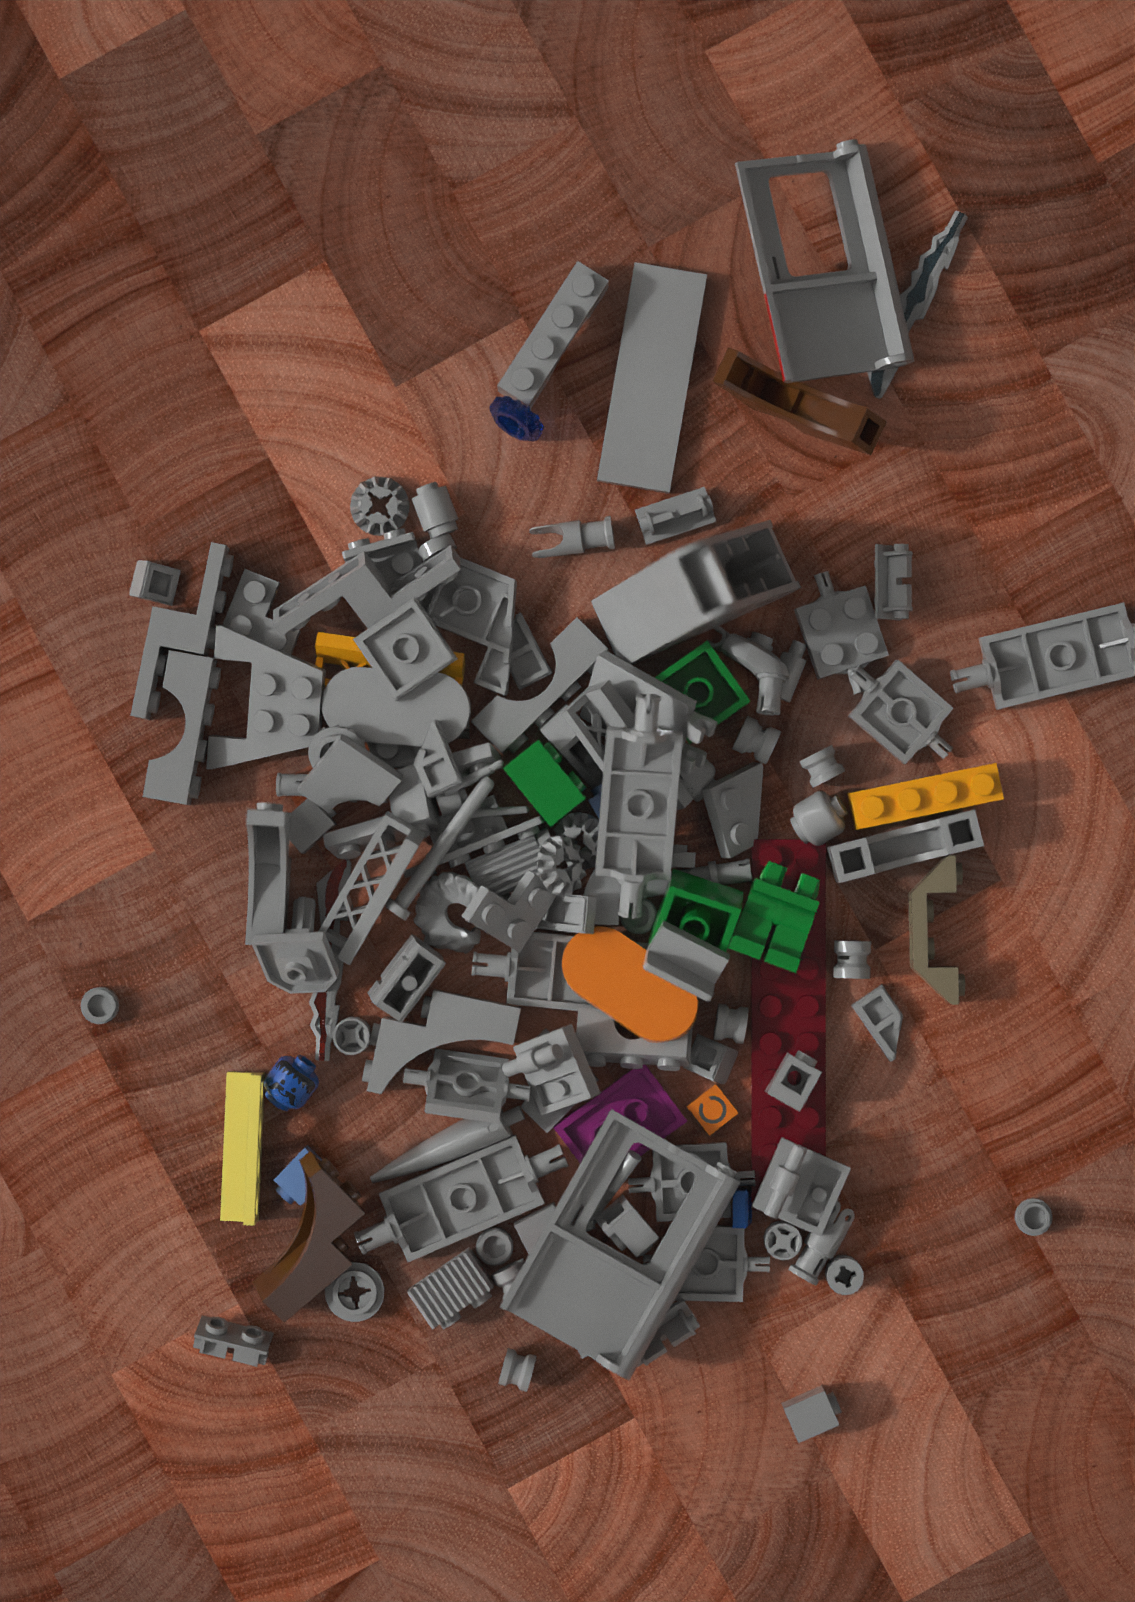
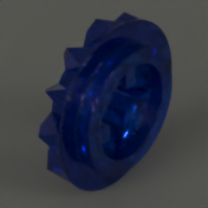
(516, 419)

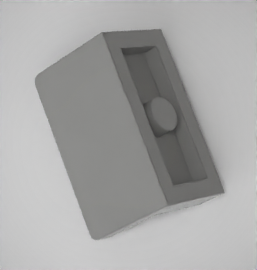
(685, 960)

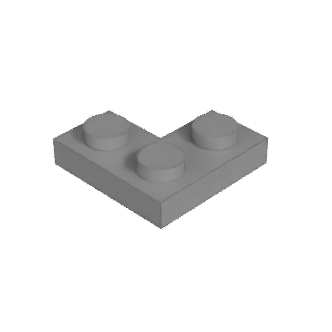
(250, 612)
(511, 919)

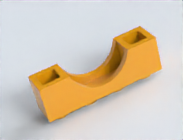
(925, 796)

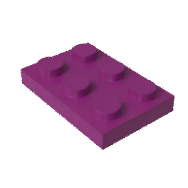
(633, 1095)

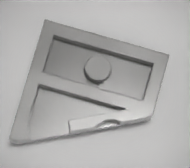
(735, 808)

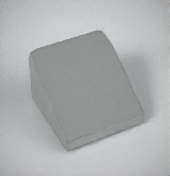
(154, 582)
(711, 1059)

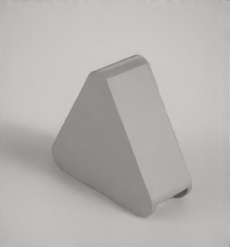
(694, 591)

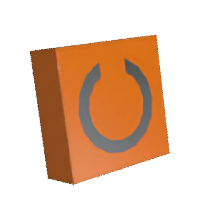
(712, 1109)

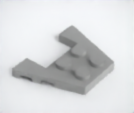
(481, 609)
(282, 701)

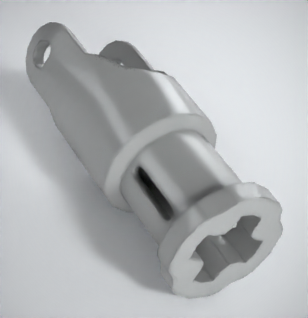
(576, 537)
(821, 1248)

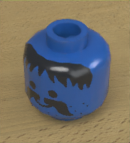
(291, 1082)

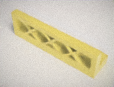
(242, 1147)

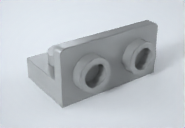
(392, 556)

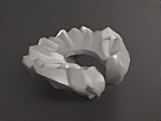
(433, 916)

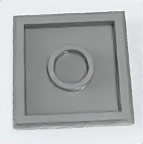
(405, 649)

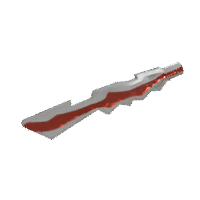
(324, 1003)

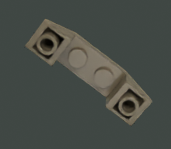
(941, 979)

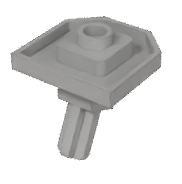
(298, 958)

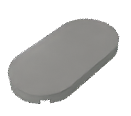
(362, 702)

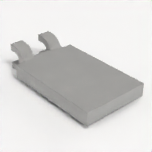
(675, 708)

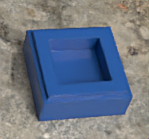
(742, 1208)

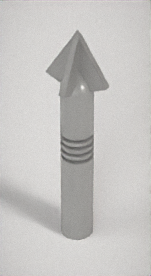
(627, 1166)

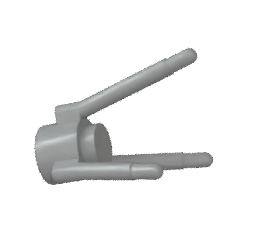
(453, 799)

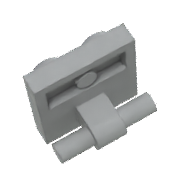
(554, 1069)
(801, 1187)

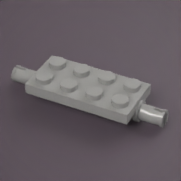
(1054, 657)
(638, 804)
(535, 973)
(461, 1198)

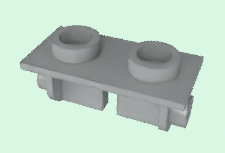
(675, 515)
(892, 598)
(677, 1327)
(249, 1342)

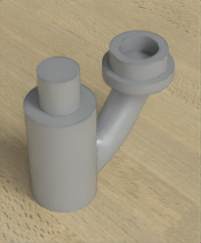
(792, 660)

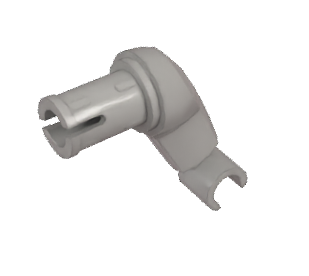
(761, 663)

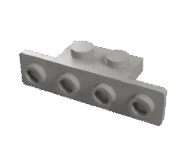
(480, 833)

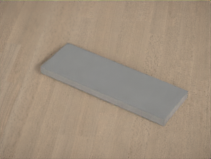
(652, 377)

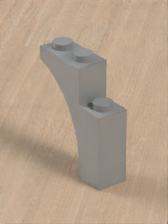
(268, 870)
(449, 1019)

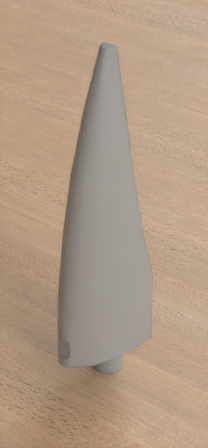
(450, 1144)

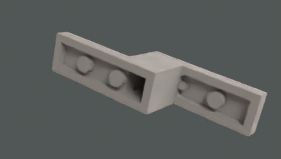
(366, 590)
(181, 631)
(408, 803)

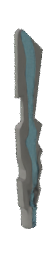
(923, 287)

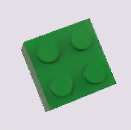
(708, 682)
(545, 783)
(700, 908)

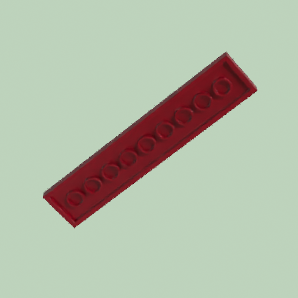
(788, 1017)

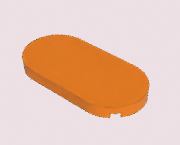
(611, 976)

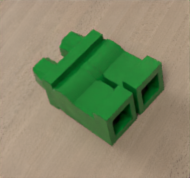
(785, 909)

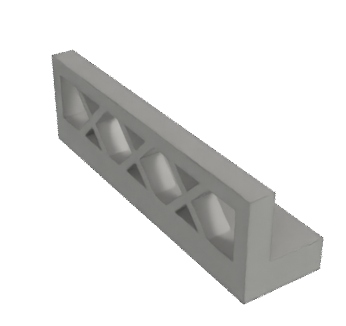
(606, 710)
(384, 890)

